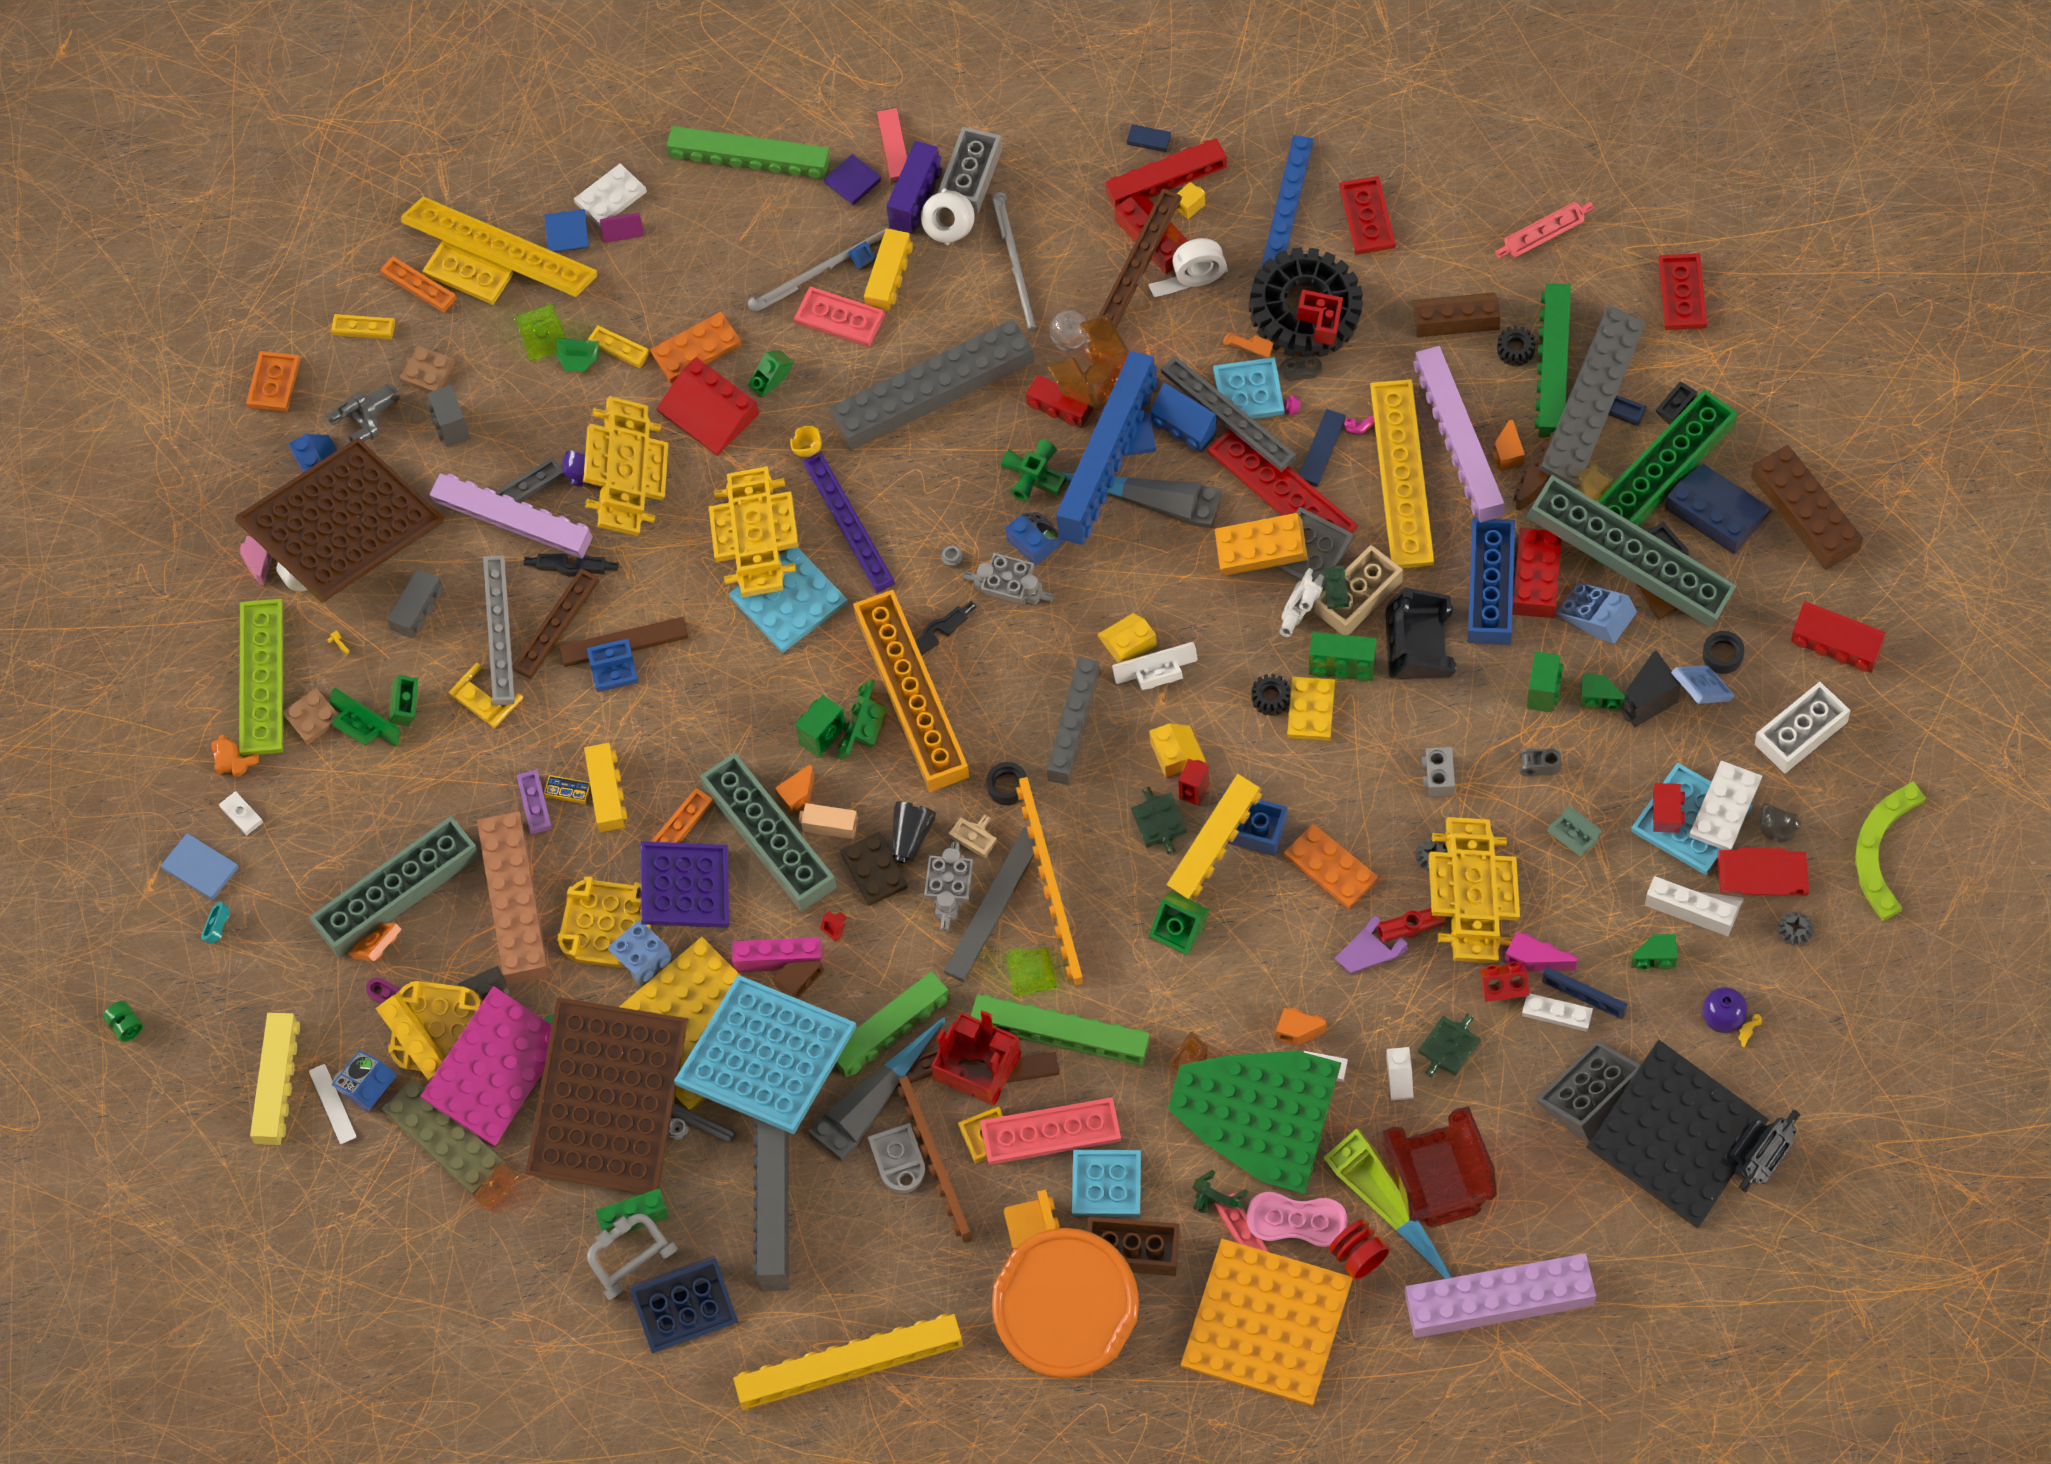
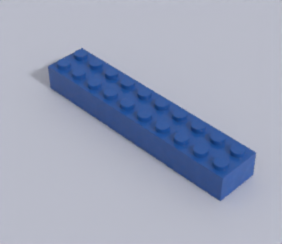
(1106, 448)

